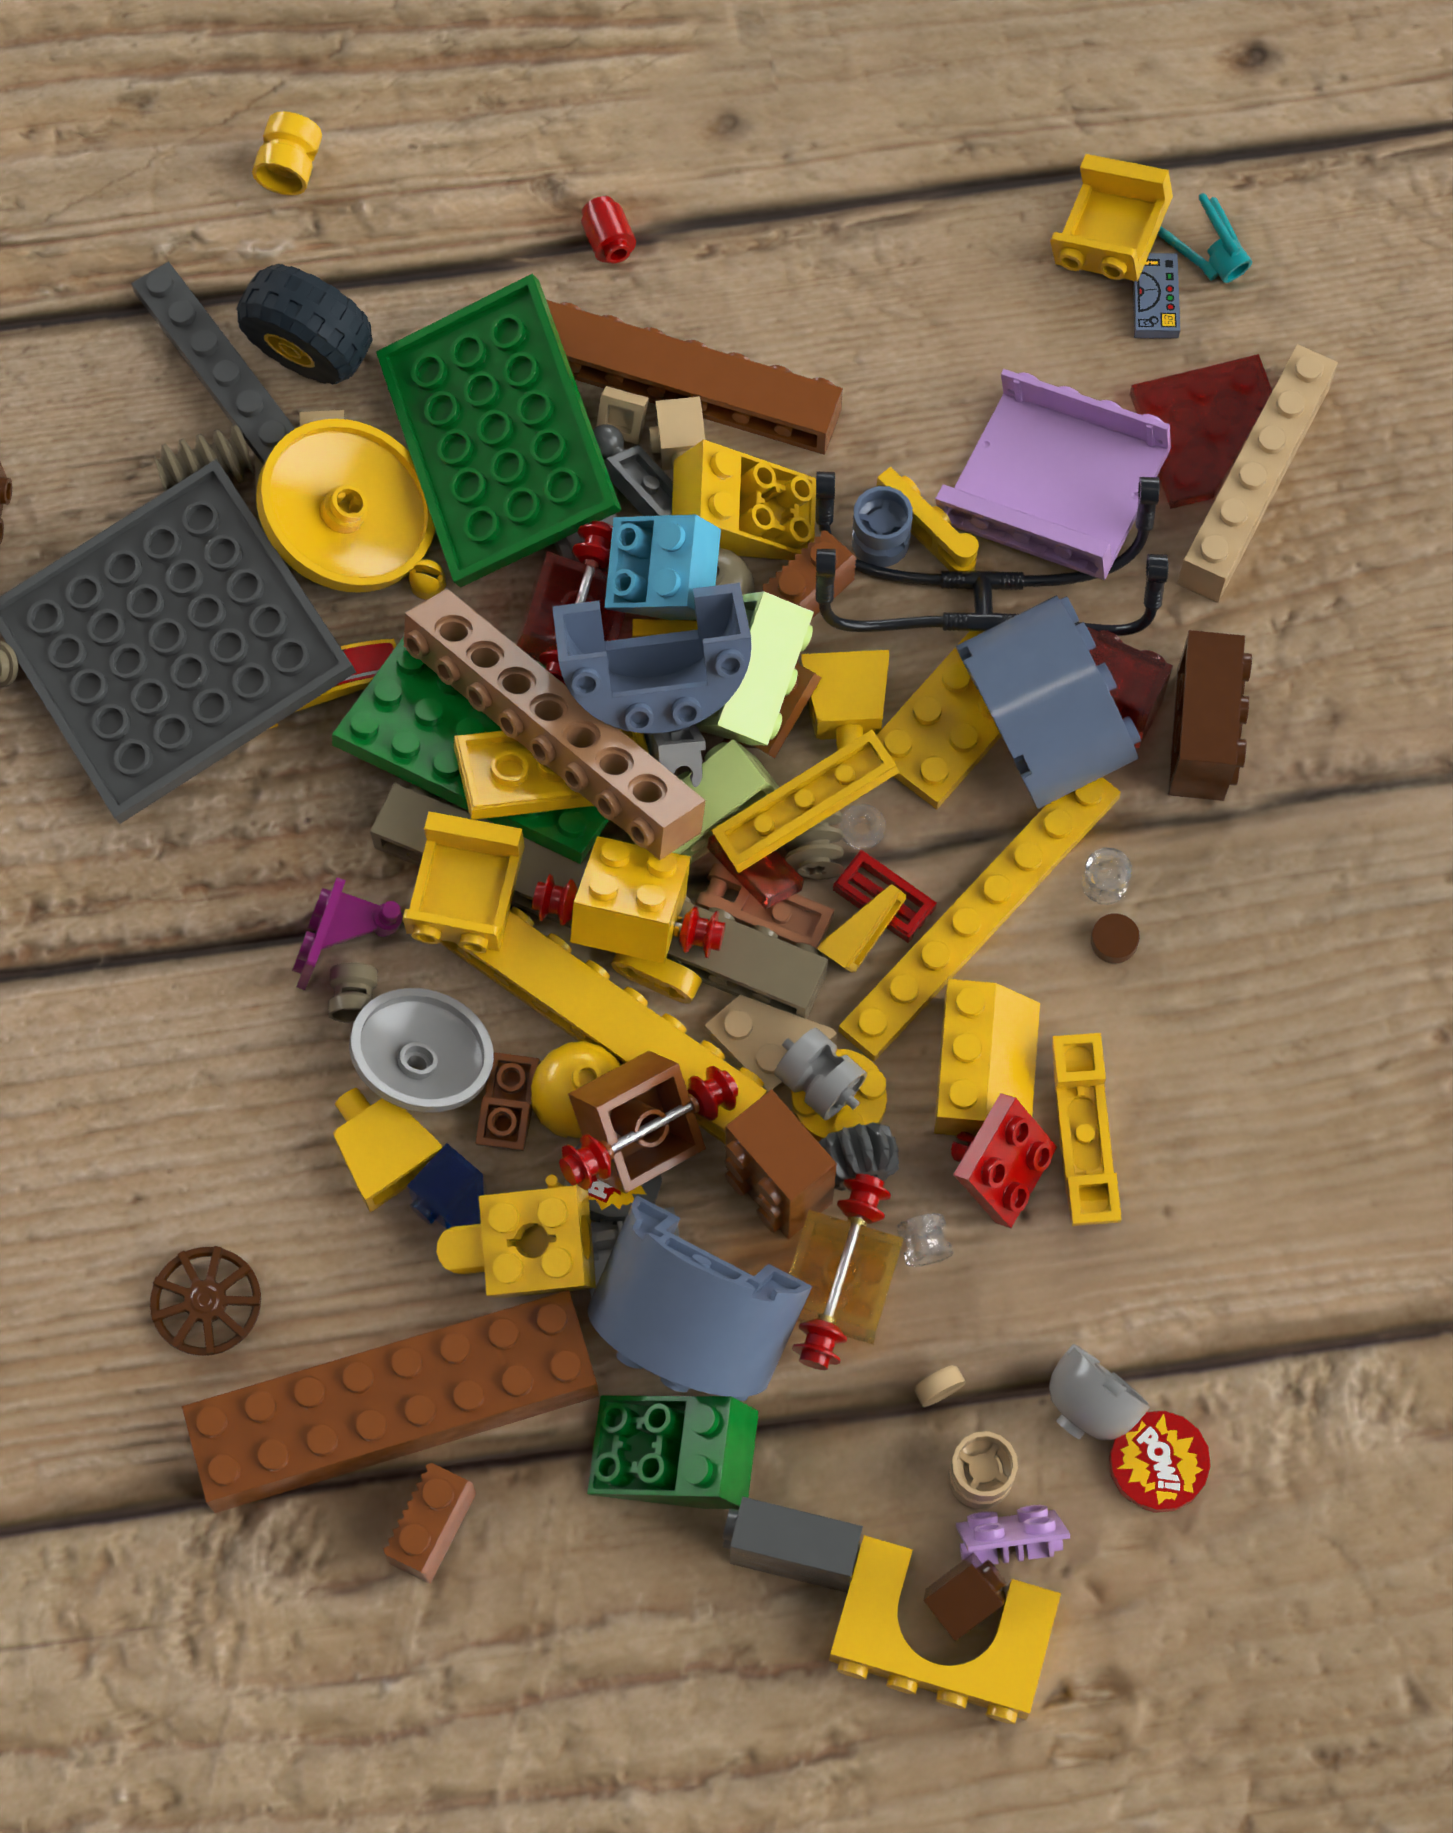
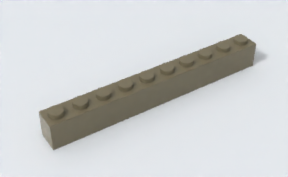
(749, 960)

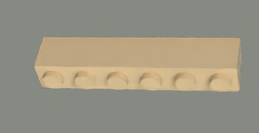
(1257, 473)

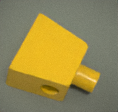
(849, 693)
(381, 1146)

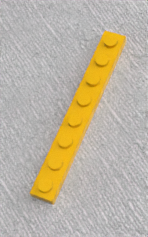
(975, 917)

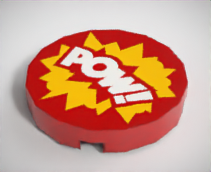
(1160, 1462)

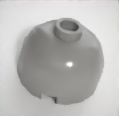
(1093, 1398)

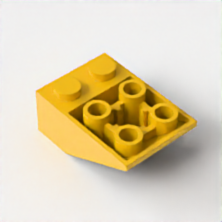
(753, 501)

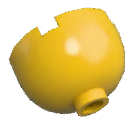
(562, 1073)

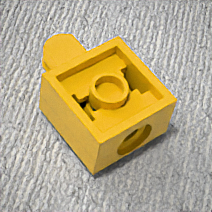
(526, 1243)

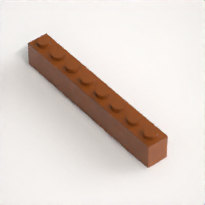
(730, 386)

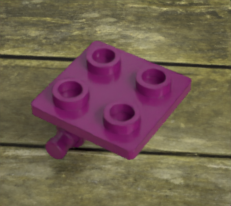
(340, 919)

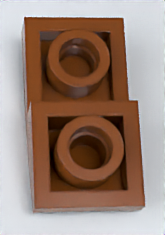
(507, 1103)

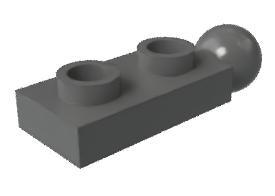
(635, 473)

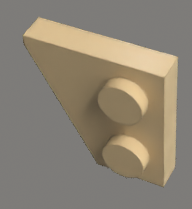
(755, 1033)

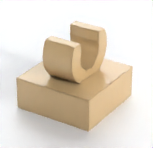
(623, 411)

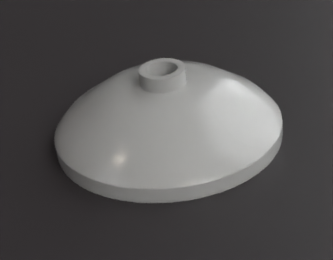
(422, 1032)

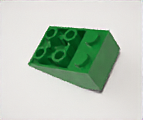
(674, 1450)

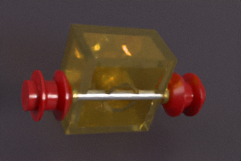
(848, 1273)

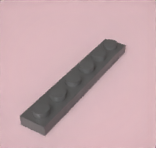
(213, 359)

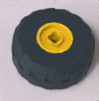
(304, 324)

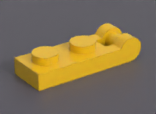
(934, 527)

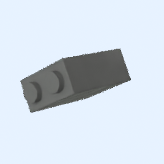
(792, 1543)

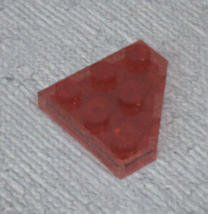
(1209, 422)

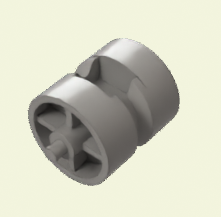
(820, 1073)

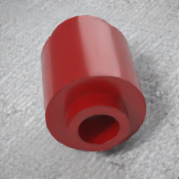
(607, 230)

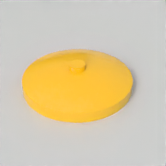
(344, 505)

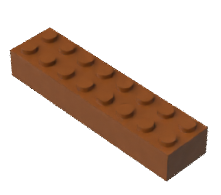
(390, 1401)

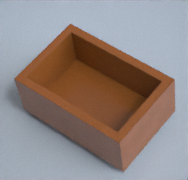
(778, 1165)

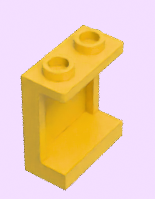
(1113, 218)
(464, 882)

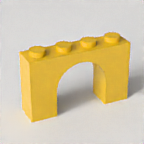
(998, 1679)

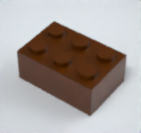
(1209, 715)

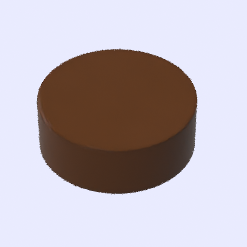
(1115, 938)

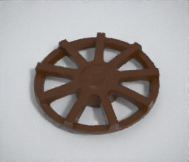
(205, 1300)

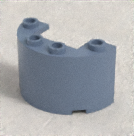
(661, 678)
(1050, 699)
(690, 1311)

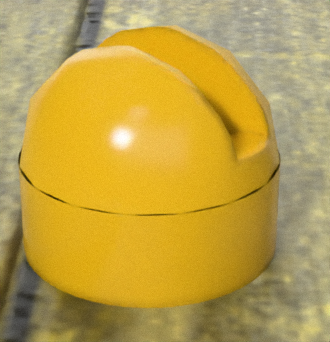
(424, 585)

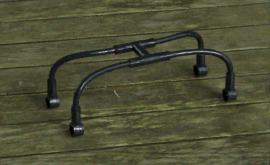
(984, 581)

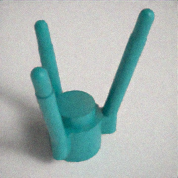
(1226, 254)

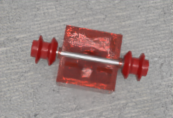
(564, 583)

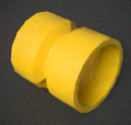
(287, 153)

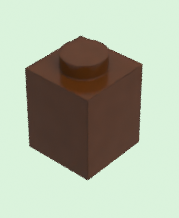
(966, 1595)

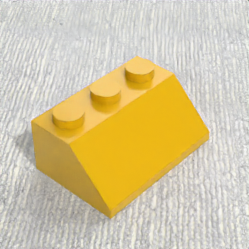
(984, 1052)

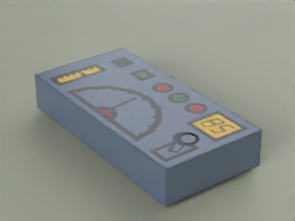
(1157, 298)

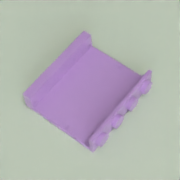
(1057, 474)

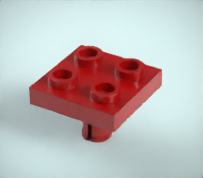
(1003, 1160)

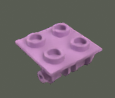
(1033, 1526)

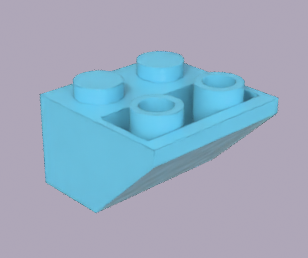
(659, 564)

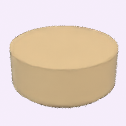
(939, 1385)

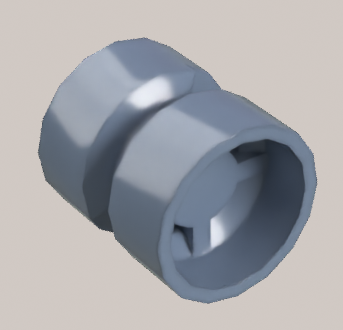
(881, 526)

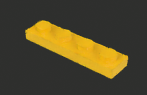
(805, 801)

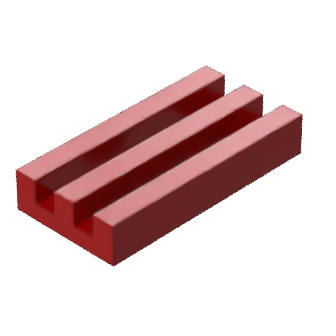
(858, 899)

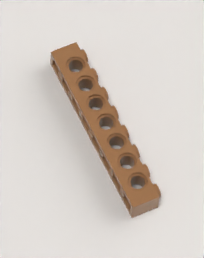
(552, 725)

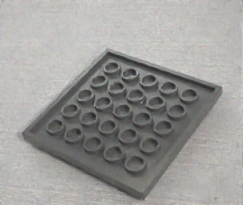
(169, 641)

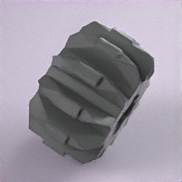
(862, 1150)

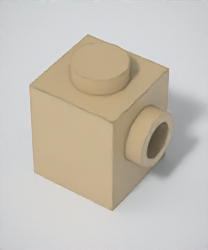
(677, 428)

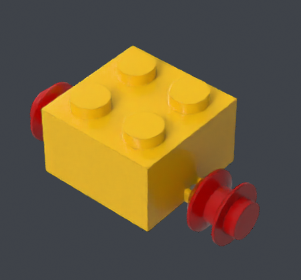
(630, 903)

